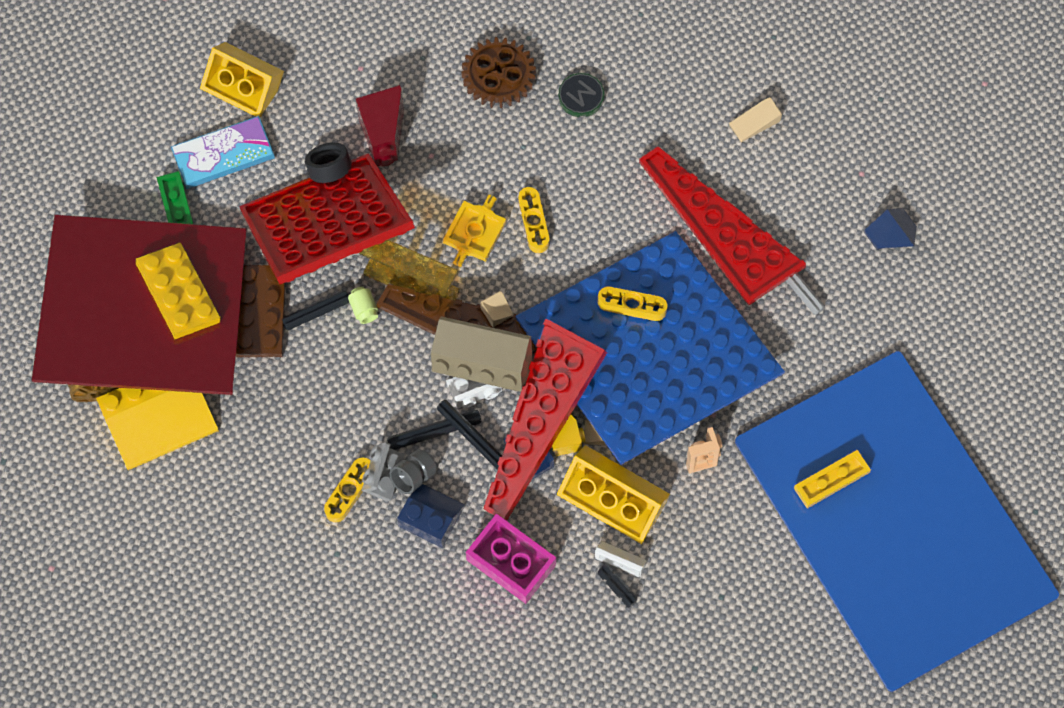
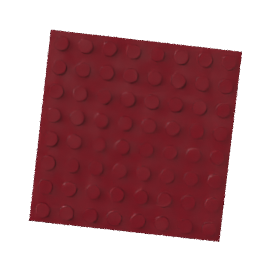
(104, 323)

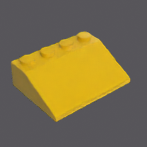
(154, 422)

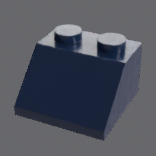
(430, 515)

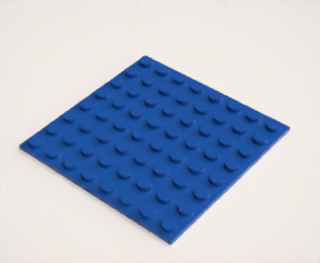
(660, 371)

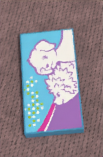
(222, 152)

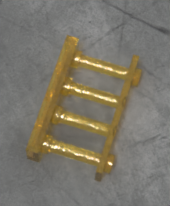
(408, 269)

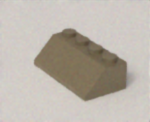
(481, 354)

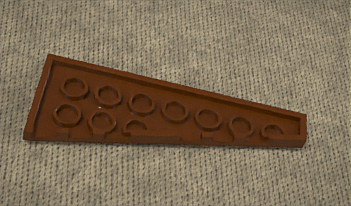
(426, 310)

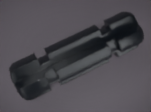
(617, 585)

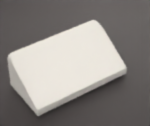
(620, 559)

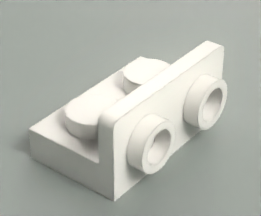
(467, 392)

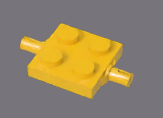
(474, 231)

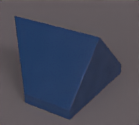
(892, 230)

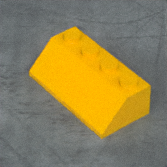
(613, 494)

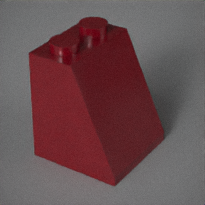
(382, 123)

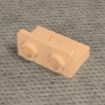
(704, 453)

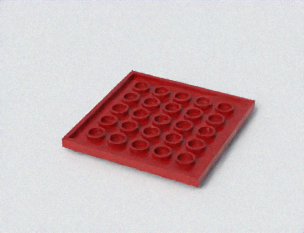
(325, 222)

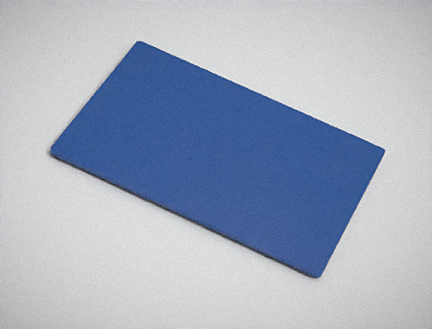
(914, 547)

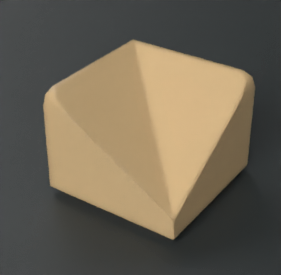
(496, 309)

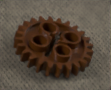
(505, 89)

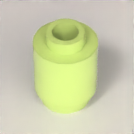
(363, 305)

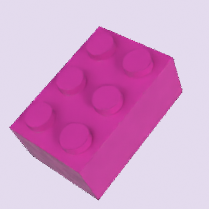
(511, 558)

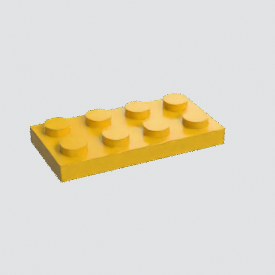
(177, 290)

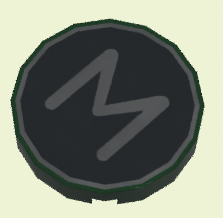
(581, 95)

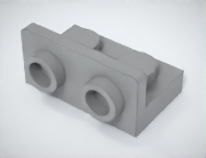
(377, 476)

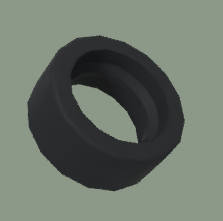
(324, 153)

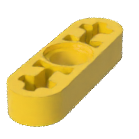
(538, 211)
(650, 300)
(333, 501)

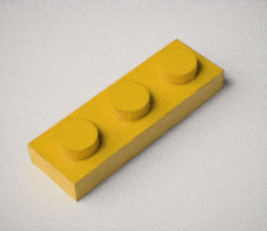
(832, 479)

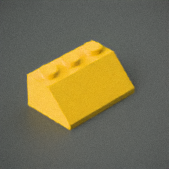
(241, 79)

